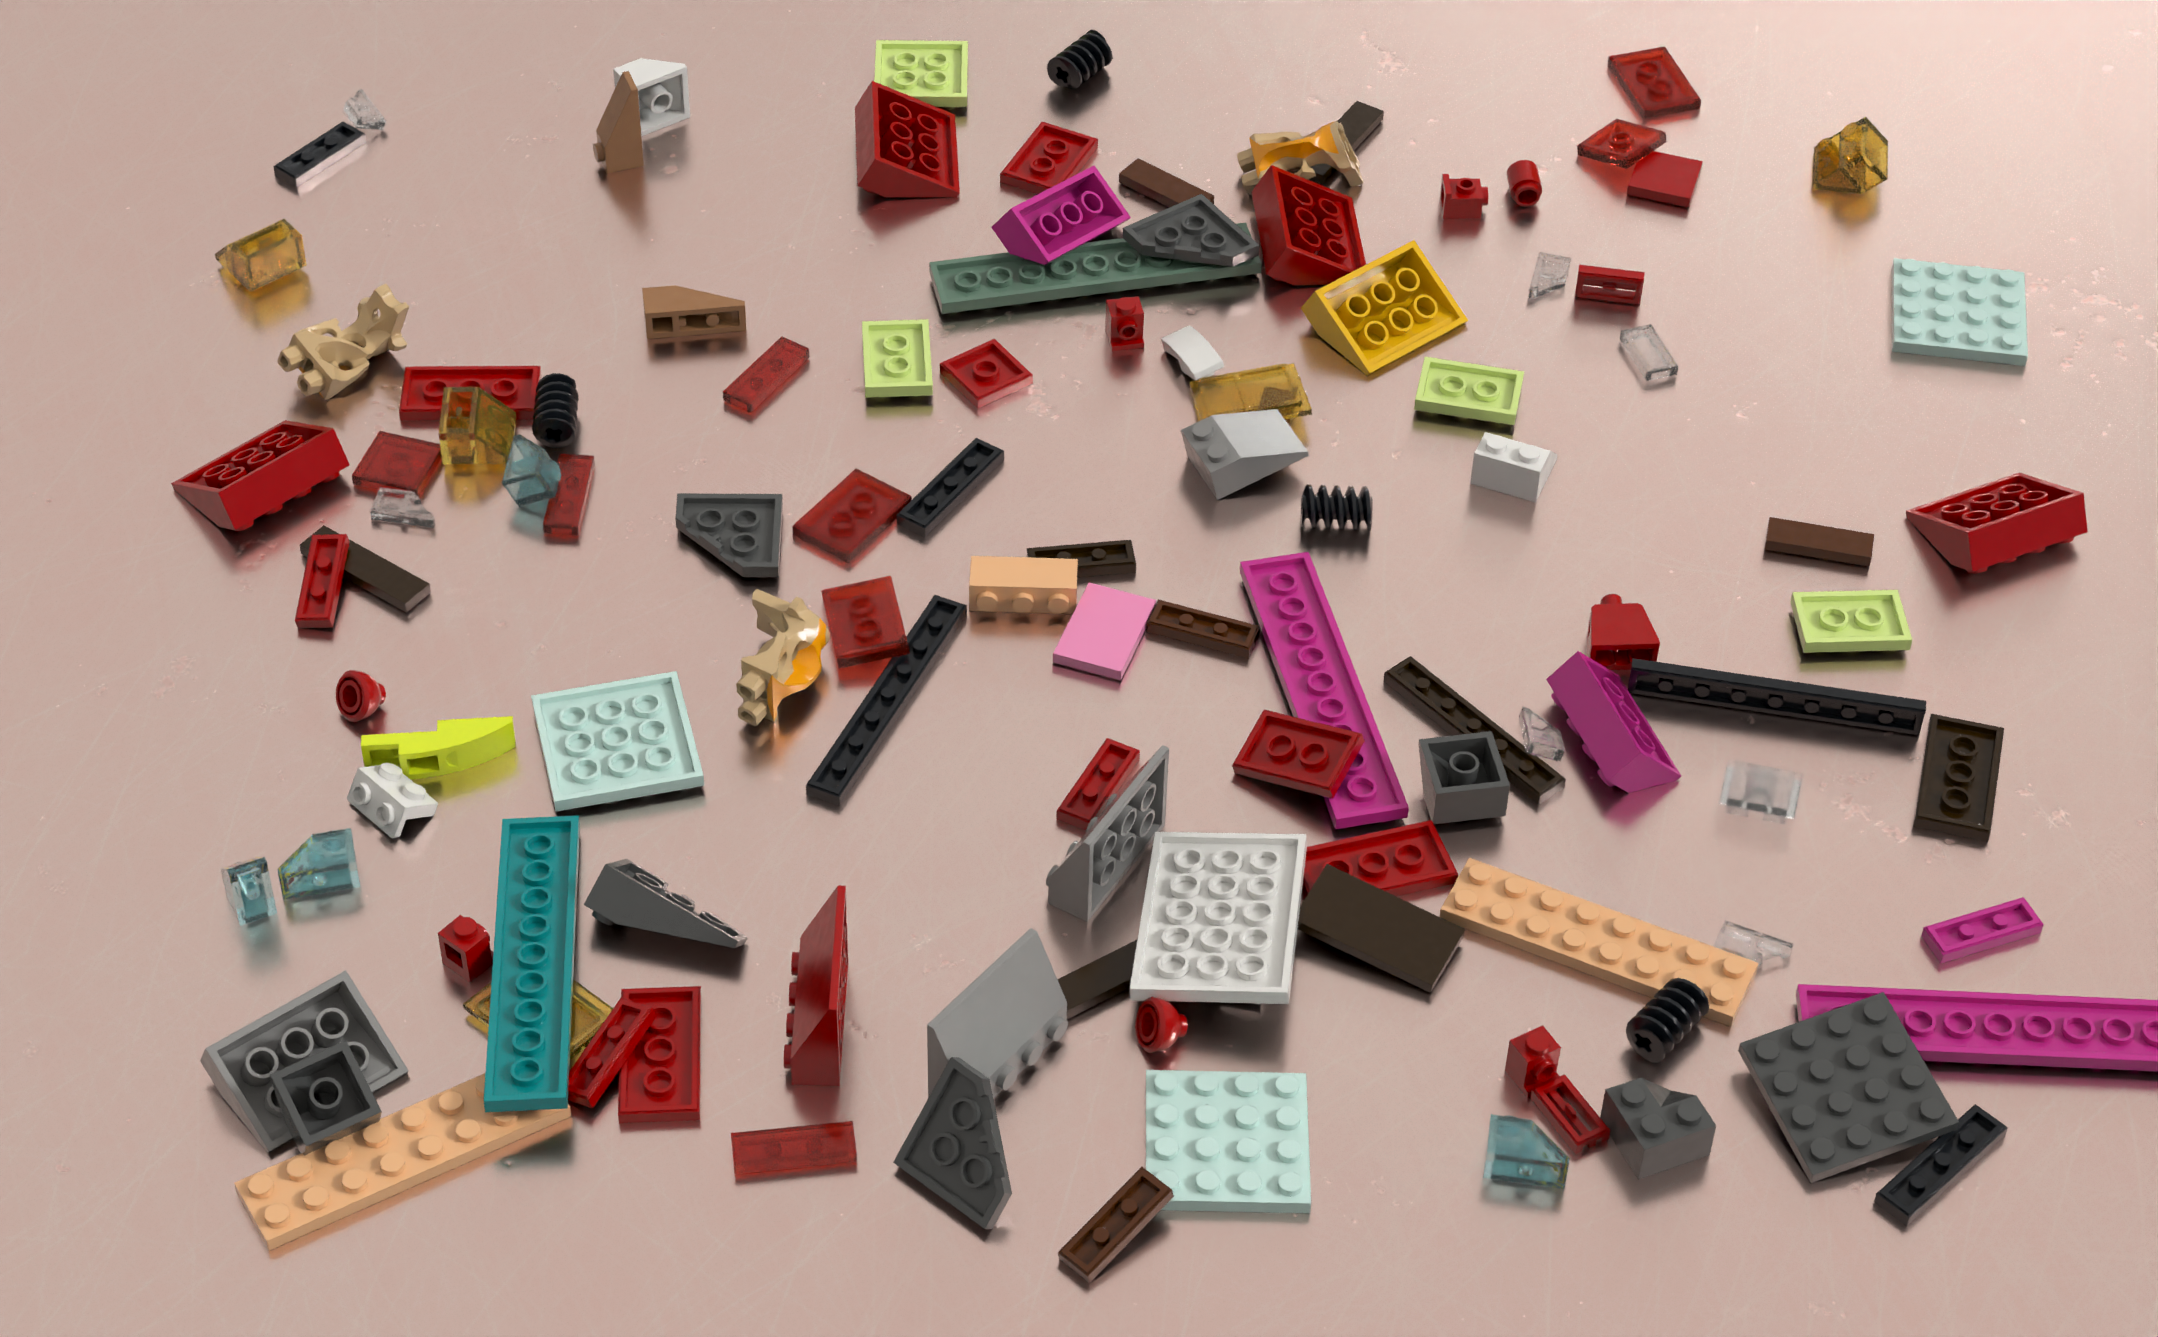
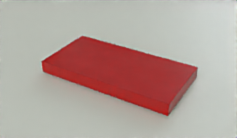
(425, 387)
(1392, 859)
(664, 1068)

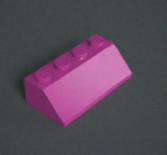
(1061, 218)
(1610, 725)

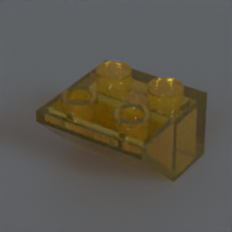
(1851, 159)
(264, 255)
(475, 427)

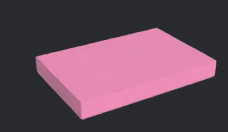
(1104, 631)

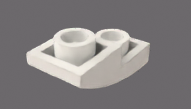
(1193, 352)

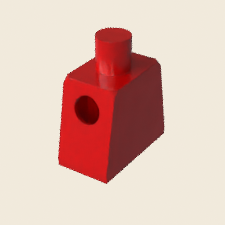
(1620, 633)

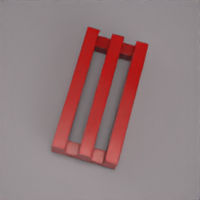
(1610, 280)
(1564, 1117)

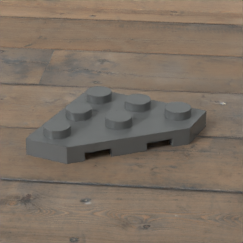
(1193, 233)
(735, 529)
(959, 1145)

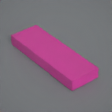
(1982, 930)

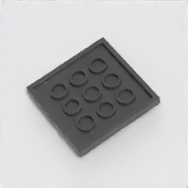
(1847, 1087)

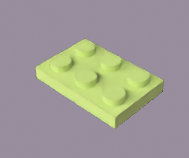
(897, 358)
(1469, 390)
(1851, 621)

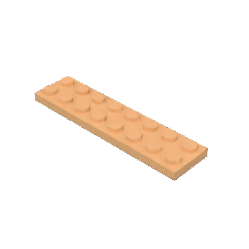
(1594, 938)
(382, 1161)

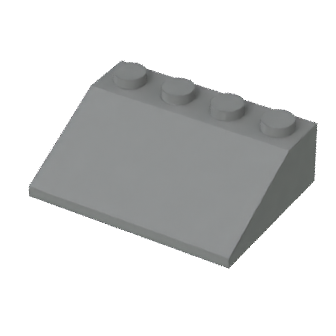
(1112, 841)
(1001, 1017)
(304, 1026)

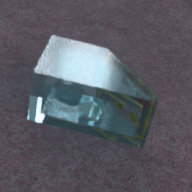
(530, 472)
(320, 866)
(249, 889)
(1523, 1154)

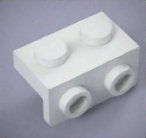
(389, 797)

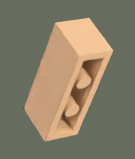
(1023, 584)

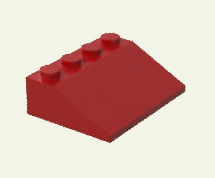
(904, 146)
(1305, 230)
(264, 473)
(2001, 521)
(819, 997)

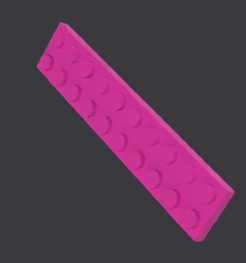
(1322, 681)
(2011, 1026)

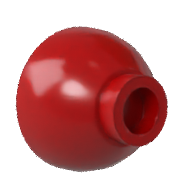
(358, 695)
(1159, 1025)

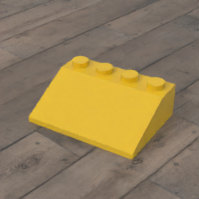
(1384, 309)

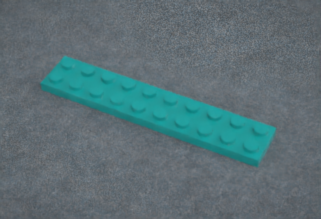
(533, 965)

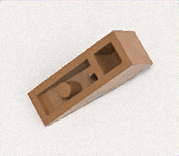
(620, 129)
(688, 312)

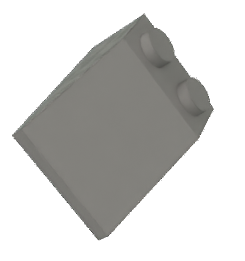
(1241, 448)

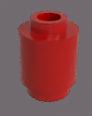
(1524, 182)

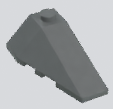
(639, 900)

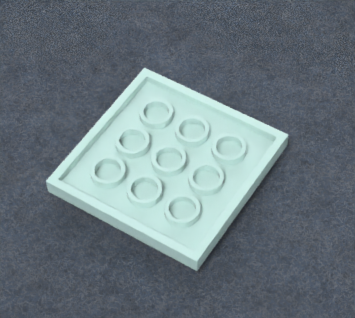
(1959, 312)
(617, 741)
(1229, 1140)

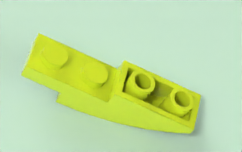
(450, 749)

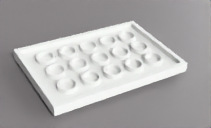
(1220, 918)

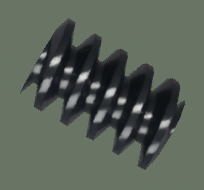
(1080, 60)
(555, 410)
(1336, 507)
(1666, 1019)

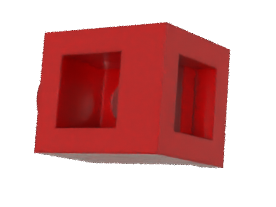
(1462, 198)
(1124, 323)
(470, 942)
(1532, 1059)

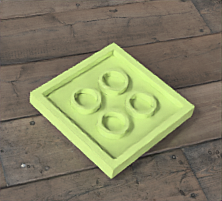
(924, 70)

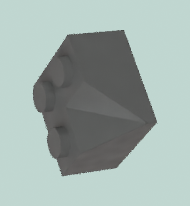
(1463, 777)
(325, 1098)
(1656, 1126)

